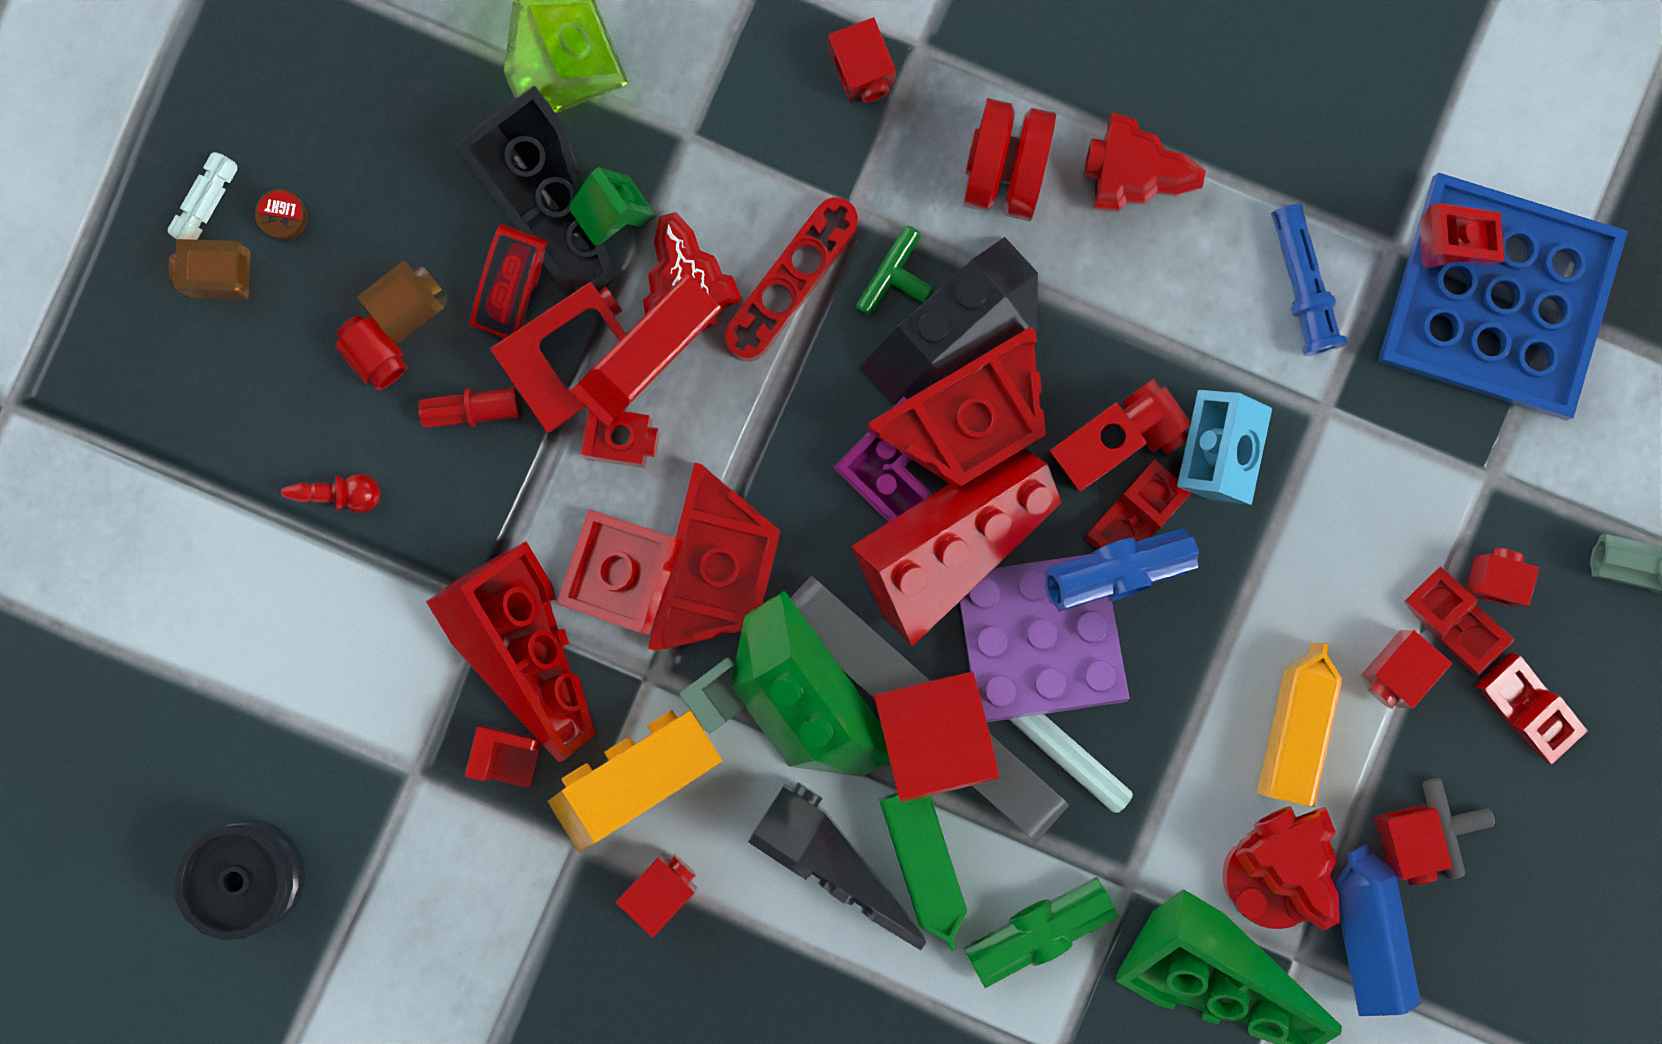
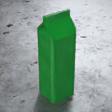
(925, 865)

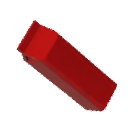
(646, 350)

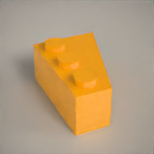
(633, 778)

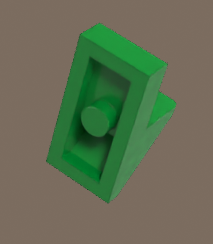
(608, 204)

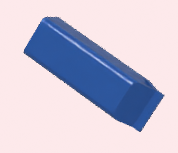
(1376, 936)

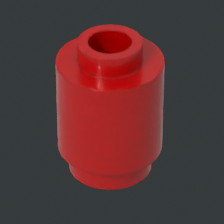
(370, 352)
(1170, 431)

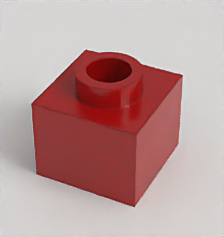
(1502, 578)

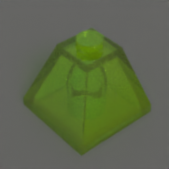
(561, 52)

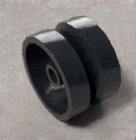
(209, 886)

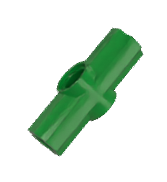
(1041, 932)

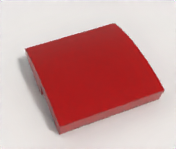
(937, 737)

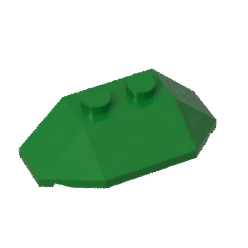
(803, 694)

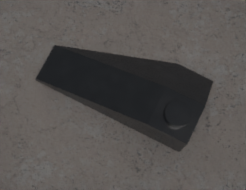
(533, 176)
(810, 842)

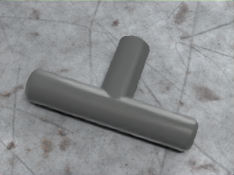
(1455, 825)

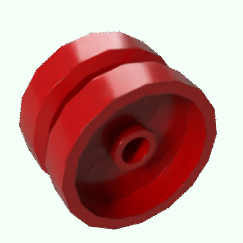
(1008, 159)

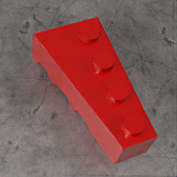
(952, 541)

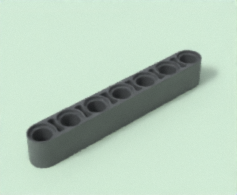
(883, 669)

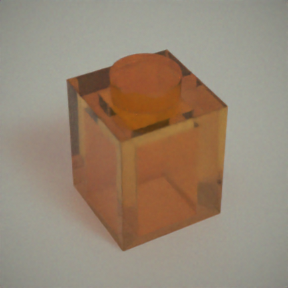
(210, 269)
(402, 300)

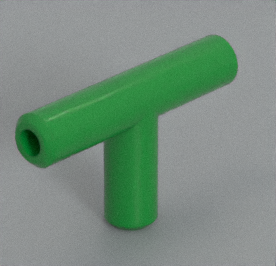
(893, 274)

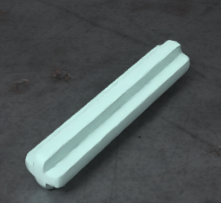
(1075, 760)

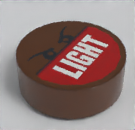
(281, 214)

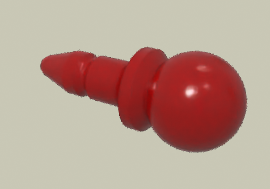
(357, 493)

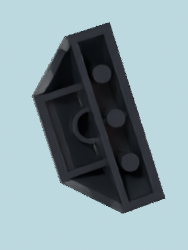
(960, 322)

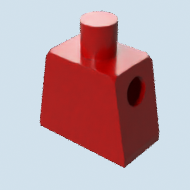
(1085, 455)

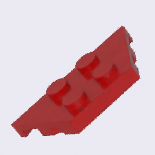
(971, 415)
(718, 566)

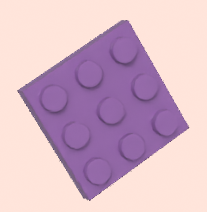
(1032, 655)

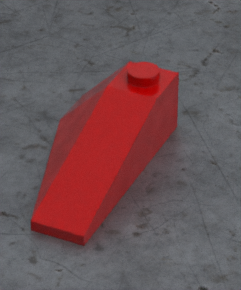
(510, 637)

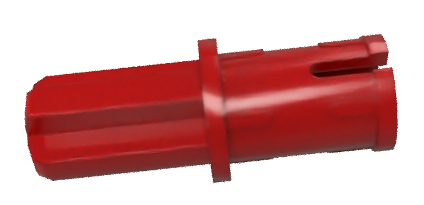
(469, 407)

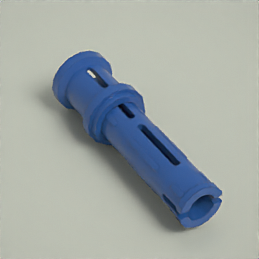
(1312, 301)

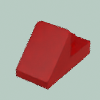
(1460, 235)

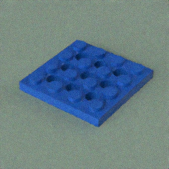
(1567, 344)

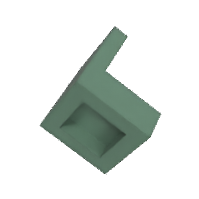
(712, 696)

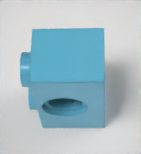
(1224, 446)

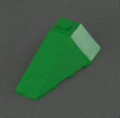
(1209, 964)

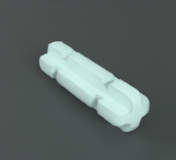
(203, 197)

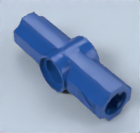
(1121, 569)

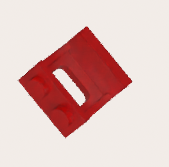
(529, 368)

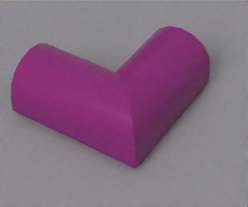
(881, 476)

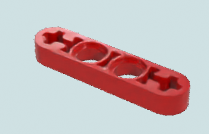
(795, 282)

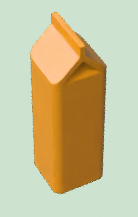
(1301, 728)

